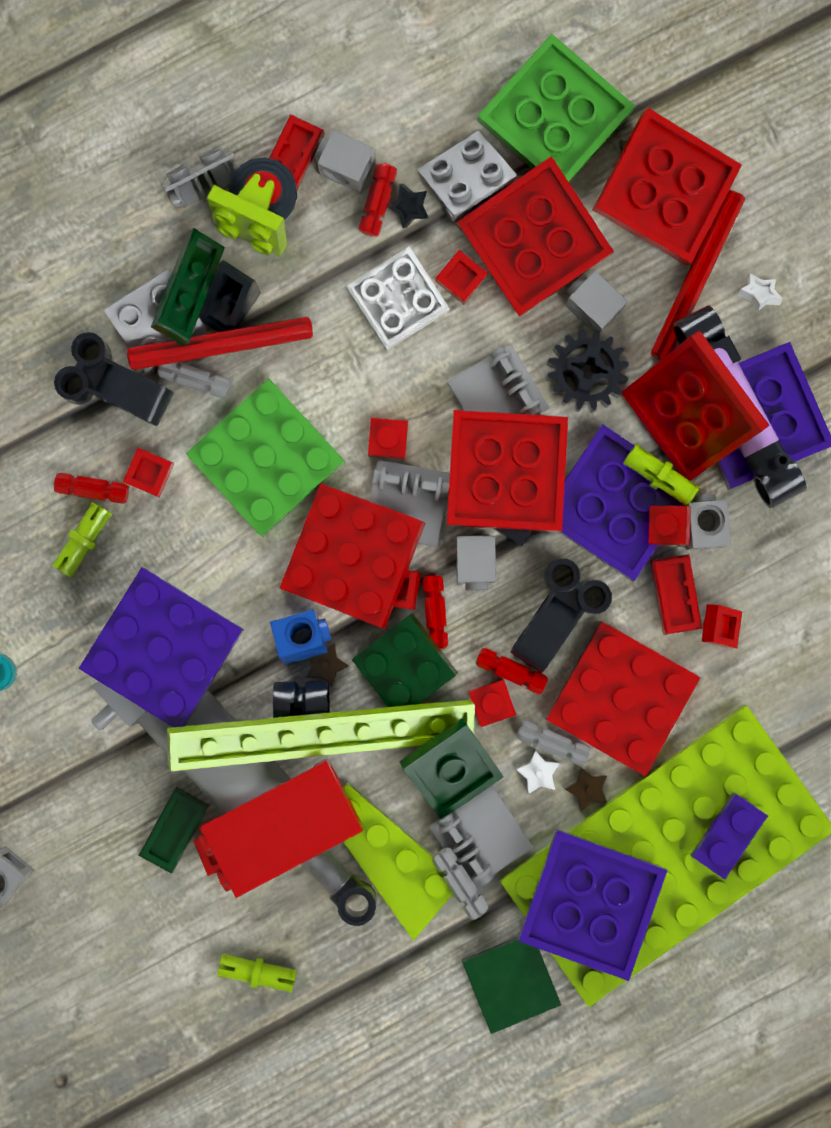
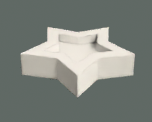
(760, 292)
(538, 773)

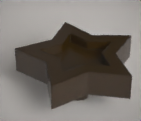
(327, 665)
(588, 789)

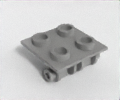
(467, 175)
(180, 177)
(136, 311)
(499, 386)
(414, 493)
(482, 836)

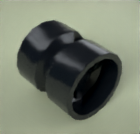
(314, 698)

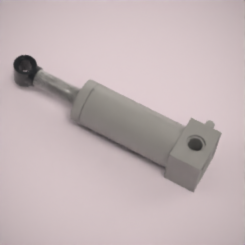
(236, 785)

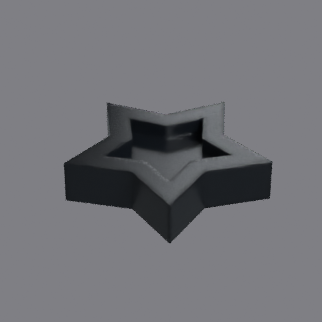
(409, 205)

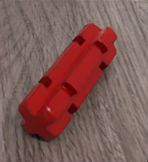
(377, 199)
(91, 488)
(435, 609)
(511, 671)

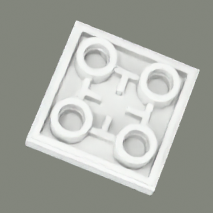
(398, 298)

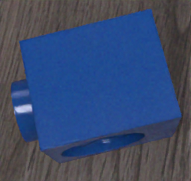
(286, 628)

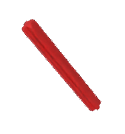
(699, 272)
(220, 343)

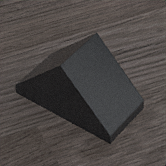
(228, 298)

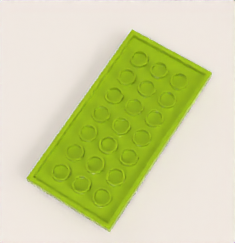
(667, 817)

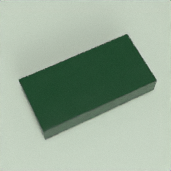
(174, 830)

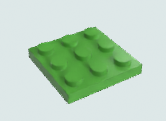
(556, 110)
(265, 457)

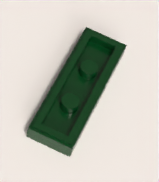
(188, 287)

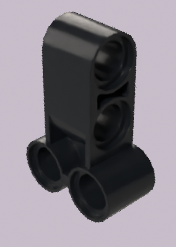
(112, 383)
(557, 617)

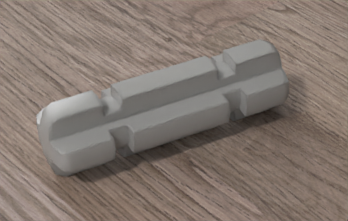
(196, 379)
(553, 743)
(460, 883)

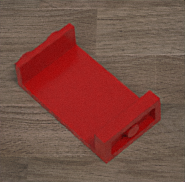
(280, 829)

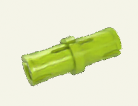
(661, 475)
(82, 539)
(257, 973)

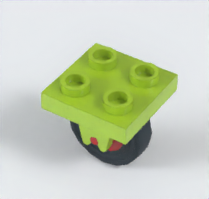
(256, 205)

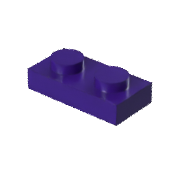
(729, 835)

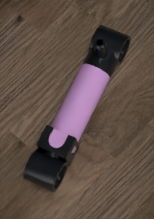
(774, 472)

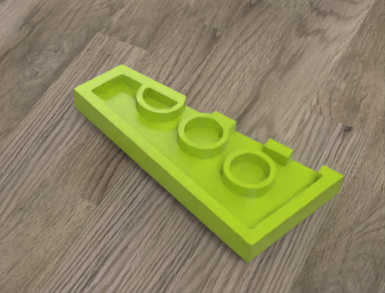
(397, 866)

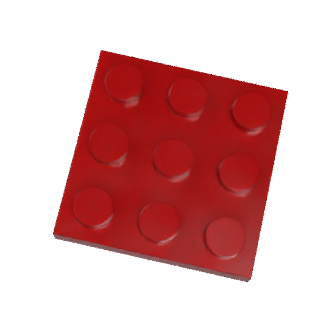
(667, 187)
(535, 236)
(694, 407)
(507, 471)
(352, 555)
(623, 698)

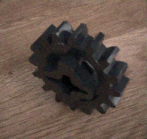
(571, 368)

